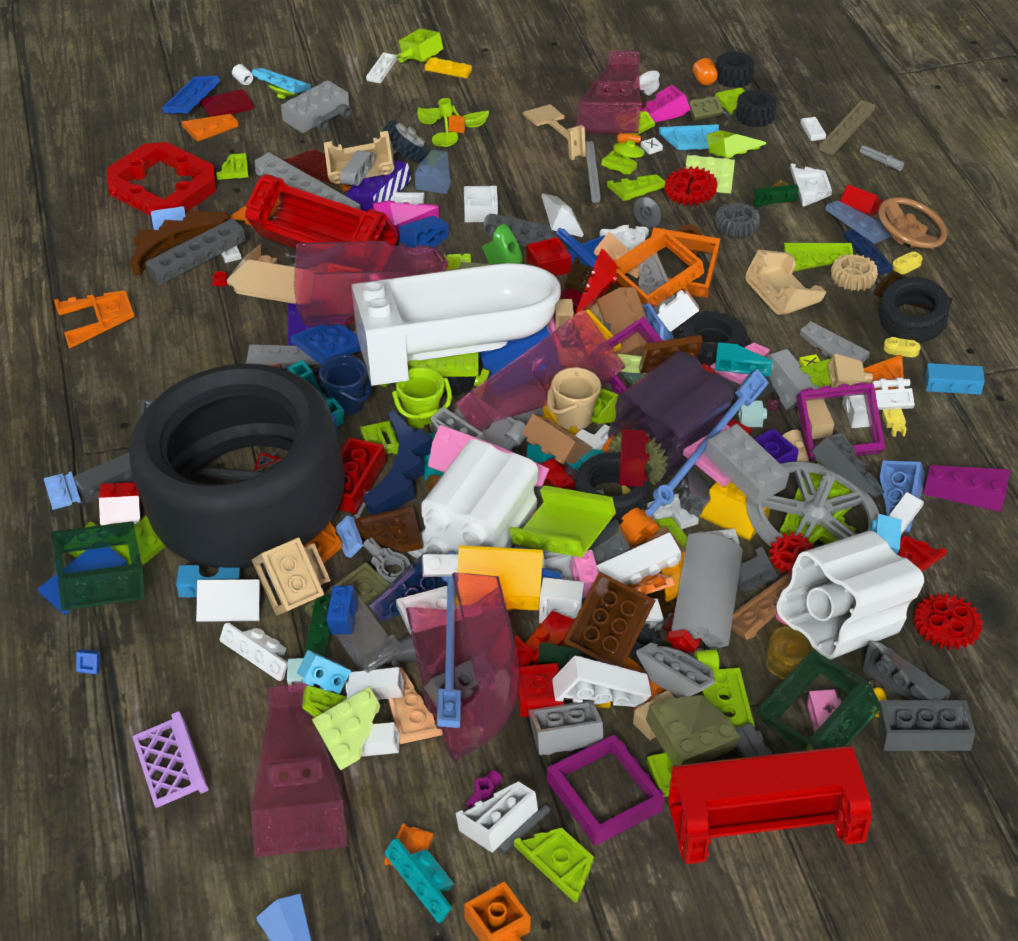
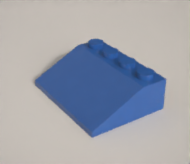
(499, 358)

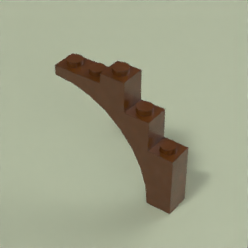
(171, 233)

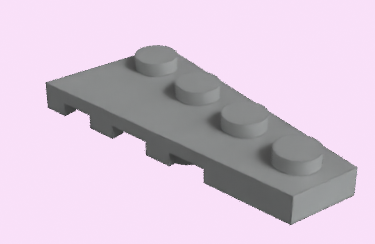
(277, 354)

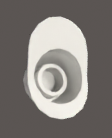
(649, 82)

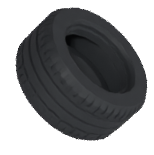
(918, 291)
(605, 469)

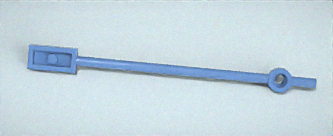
(747, 394)
(449, 699)

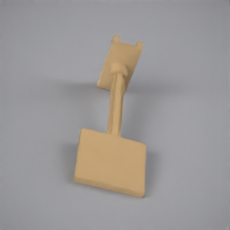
(550, 115)

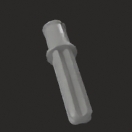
(878, 156)

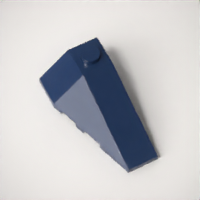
(406, 584)

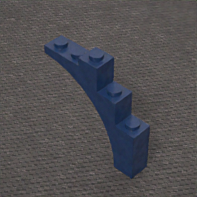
(398, 485)

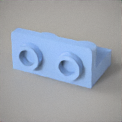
(159, 216)

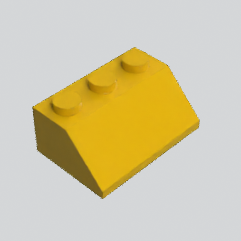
(729, 510)

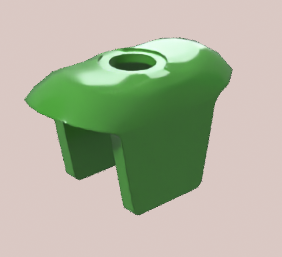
(503, 247)

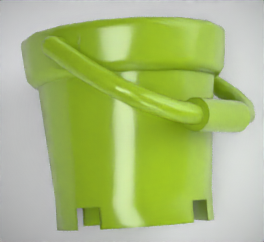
(421, 396)

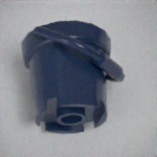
(346, 381)

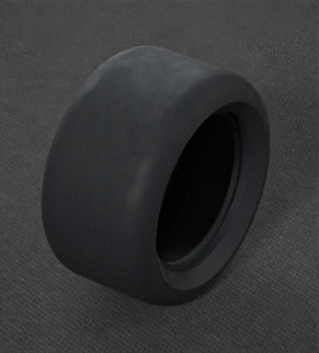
(227, 412)

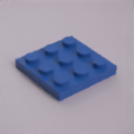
(326, 341)

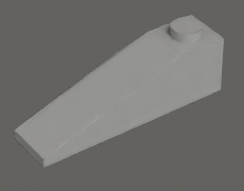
(652, 277)

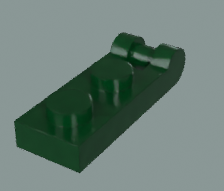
(775, 195)

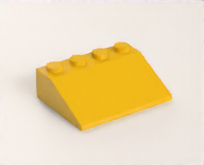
(516, 568)

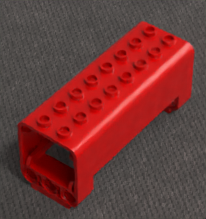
(311, 218)
(768, 796)

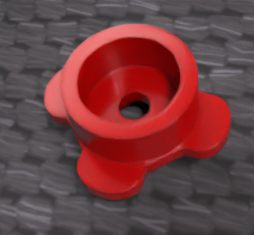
(220, 279)

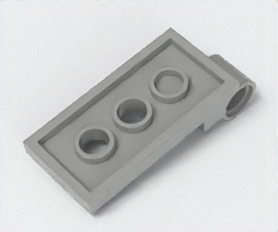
(503, 433)

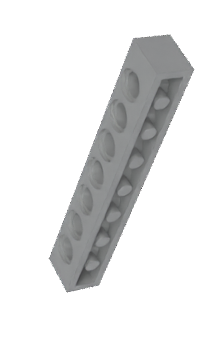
(298, 179)

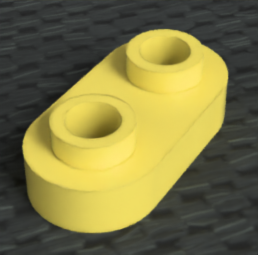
(907, 262)
(902, 347)

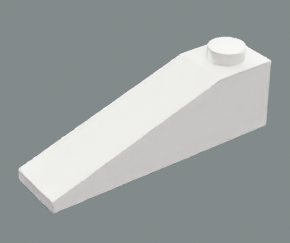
(561, 215)

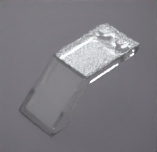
(368, 643)

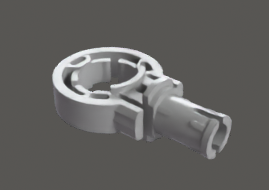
(383, 557)

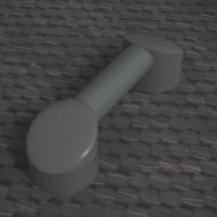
(342, 110)

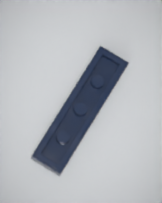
(866, 248)

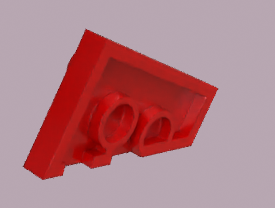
(551, 630)

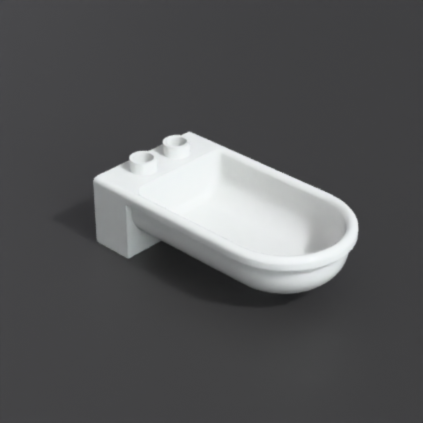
(448, 314)

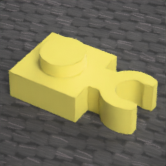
(894, 419)

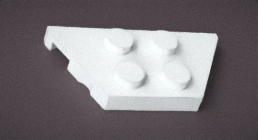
(812, 184)

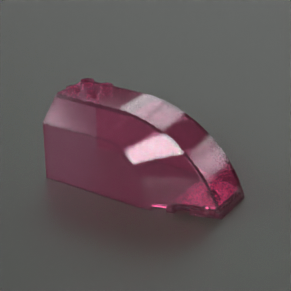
(329, 268)
(482, 636)

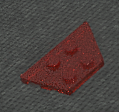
(311, 163)

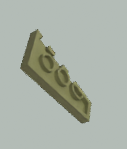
(366, 582)

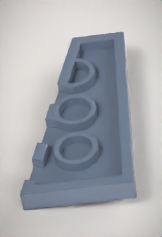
(860, 222)

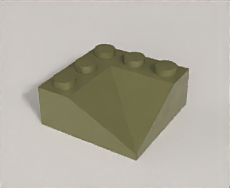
(691, 730)

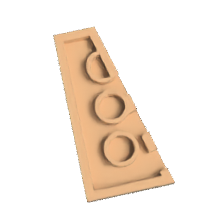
(412, 716)

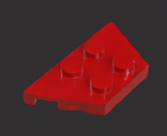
(919, 552)

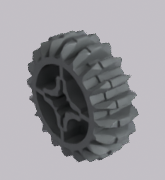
(737, 220)

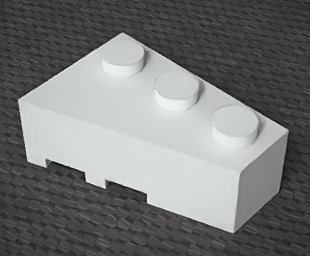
(498, 817)

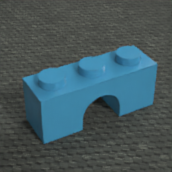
(189, 574)

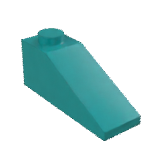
(740, 360)

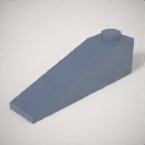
(433, 173)

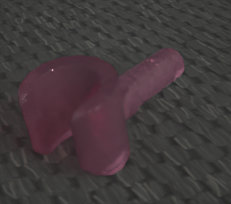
(773, 404)

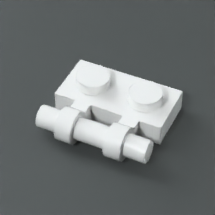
(895, 398)

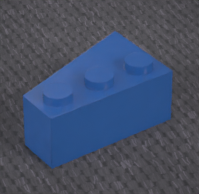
(424, 232)

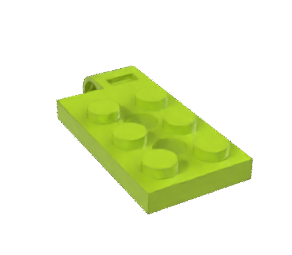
(728, 683)

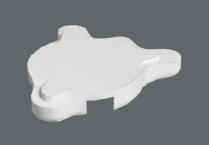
(628, 236)

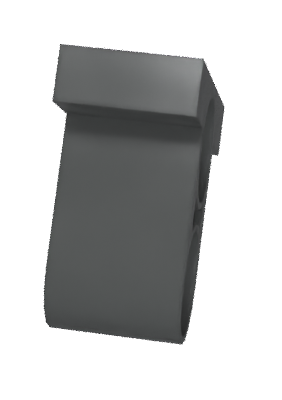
(757, 571)

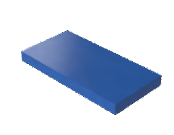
(89, 560)

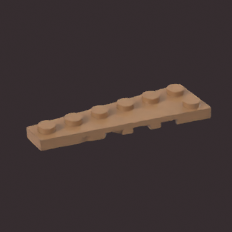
(759, 610)

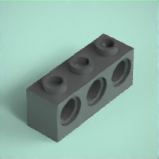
(463, 673)

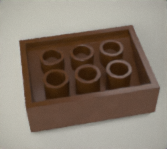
(609, 621)

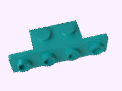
(423, 877)

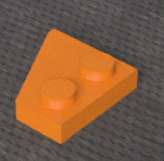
(653, 583)

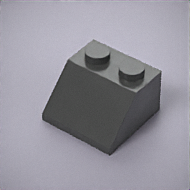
(610, 543)

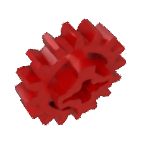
(787, 549)

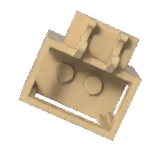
(294, 574)

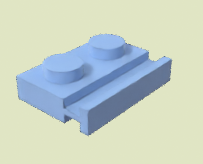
(61, 490)

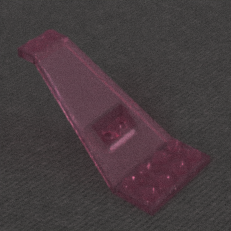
(613, 109)
(525, 386)
(301, 810)

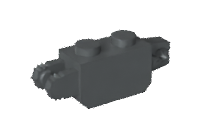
(693, 493)

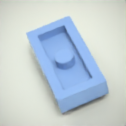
(349, 536)

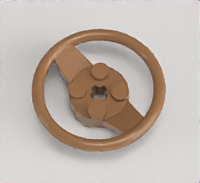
(908, 229)

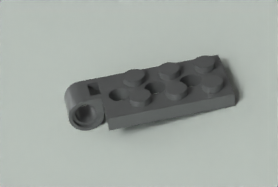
(519, 227)

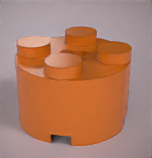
(639, 526)

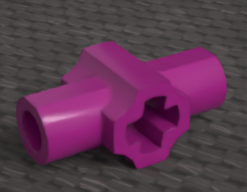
(484, 788)

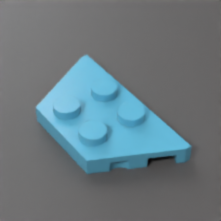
(688, 136)

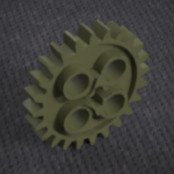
(655, 466)

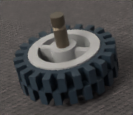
(406, 141)

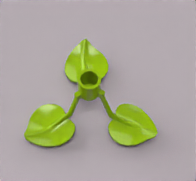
(445, 110)

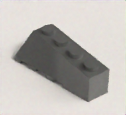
(901, 675)

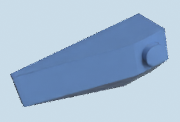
(899, 478)

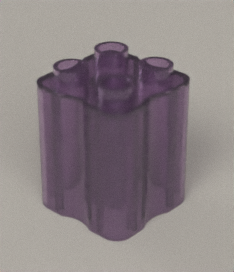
(675, 405)

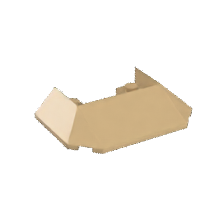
(263, 278)

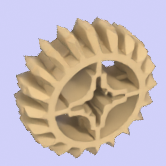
(854, 272)

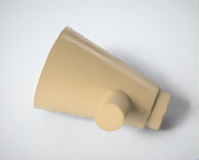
(796, 439)

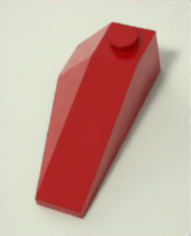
(600, 281)

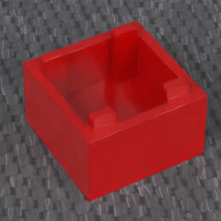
(549, 255)
(537, 688)

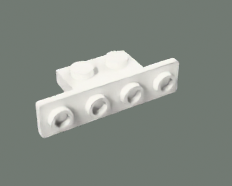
(257, 648)

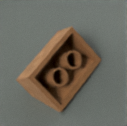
(555, 440)

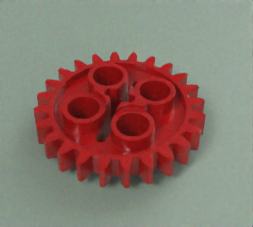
(701, 189)
(947, 621)

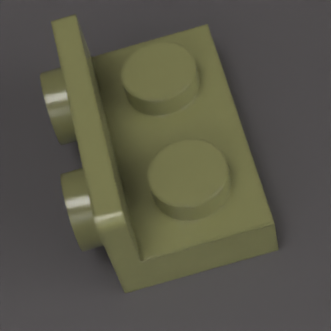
(705, 107)

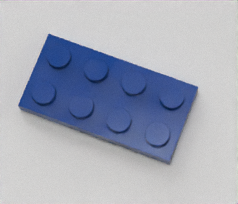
(190, 94)

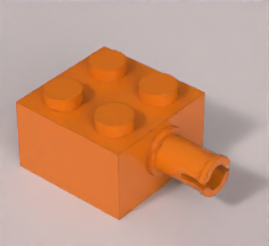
(497, 915)

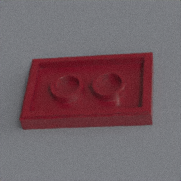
(227, 103)

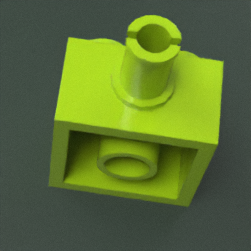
(420, 45)

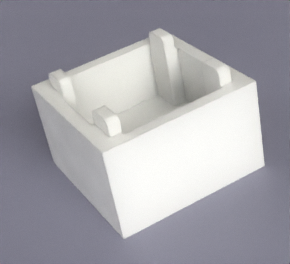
(479, 202)
(678, 310)
(560, 596)

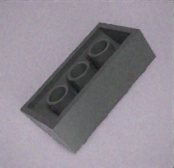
(926, 725)

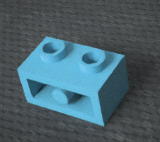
(323, 671)

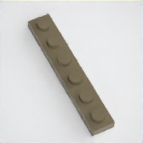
(847, 127)

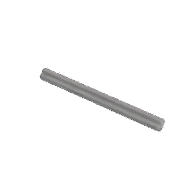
(592, 171)

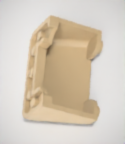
(338, 157)
(773, 281)

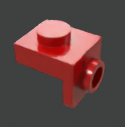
(683, 641)

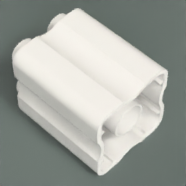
(479, 500)
(849, 593)

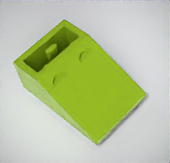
(729, 144)

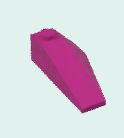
(667, 105)
(405, 213)

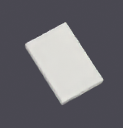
(228, 600)

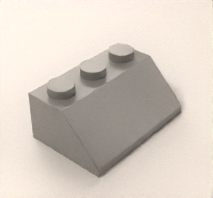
(566, 727)

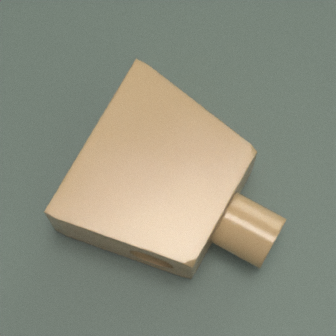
(847, 371)

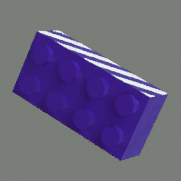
(380, 187)

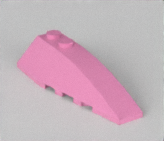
(450, 442)

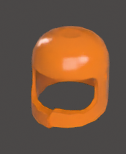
(705, 71)

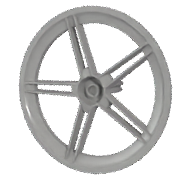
(814, 507)

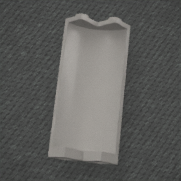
(708, 588)

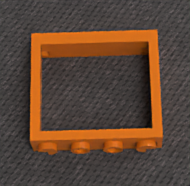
(698, 243)
(649, 248)

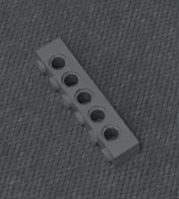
(195, 251)

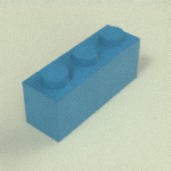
(954, 378)

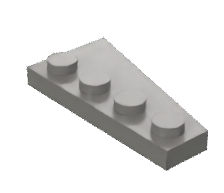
(832, 343)

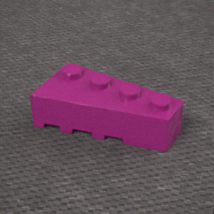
(968, 485)

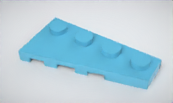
(285, 82)

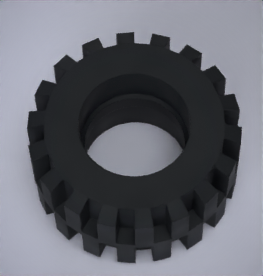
(735, 69)
(756, 108)

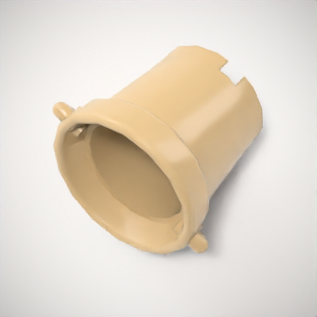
(574, 397)

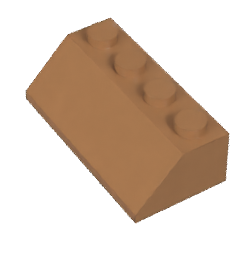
(621, 310)

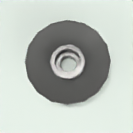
(647, 212)

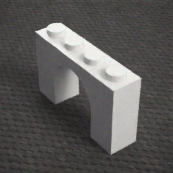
(385, 685)

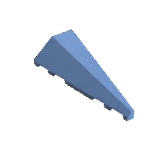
(285, 920)

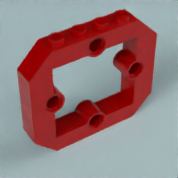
(138, 161)

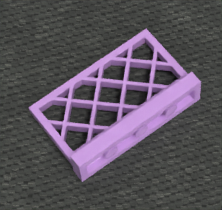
(188, 757)

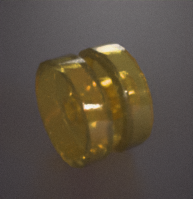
(786, 650)

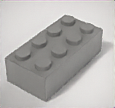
(307, 107)
(746, 464)

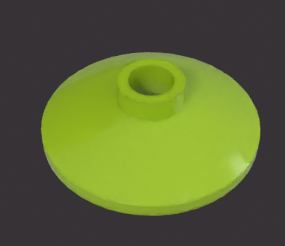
(281, 93)
(628, 149)

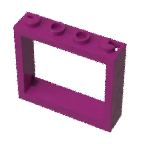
(647, 333)
(843, 391)
(601, 832)

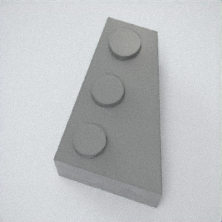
(788, 378)
(450, 420)

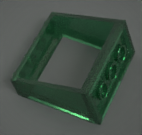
(98, 585)
(842, 724)

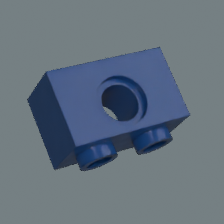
(342, 610)

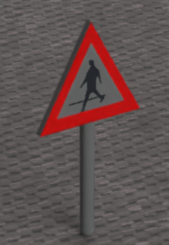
(265, 460)

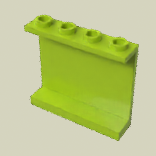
(565, 522)

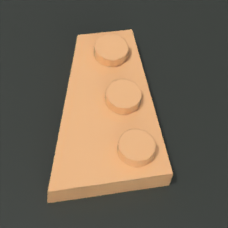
(615, 250)

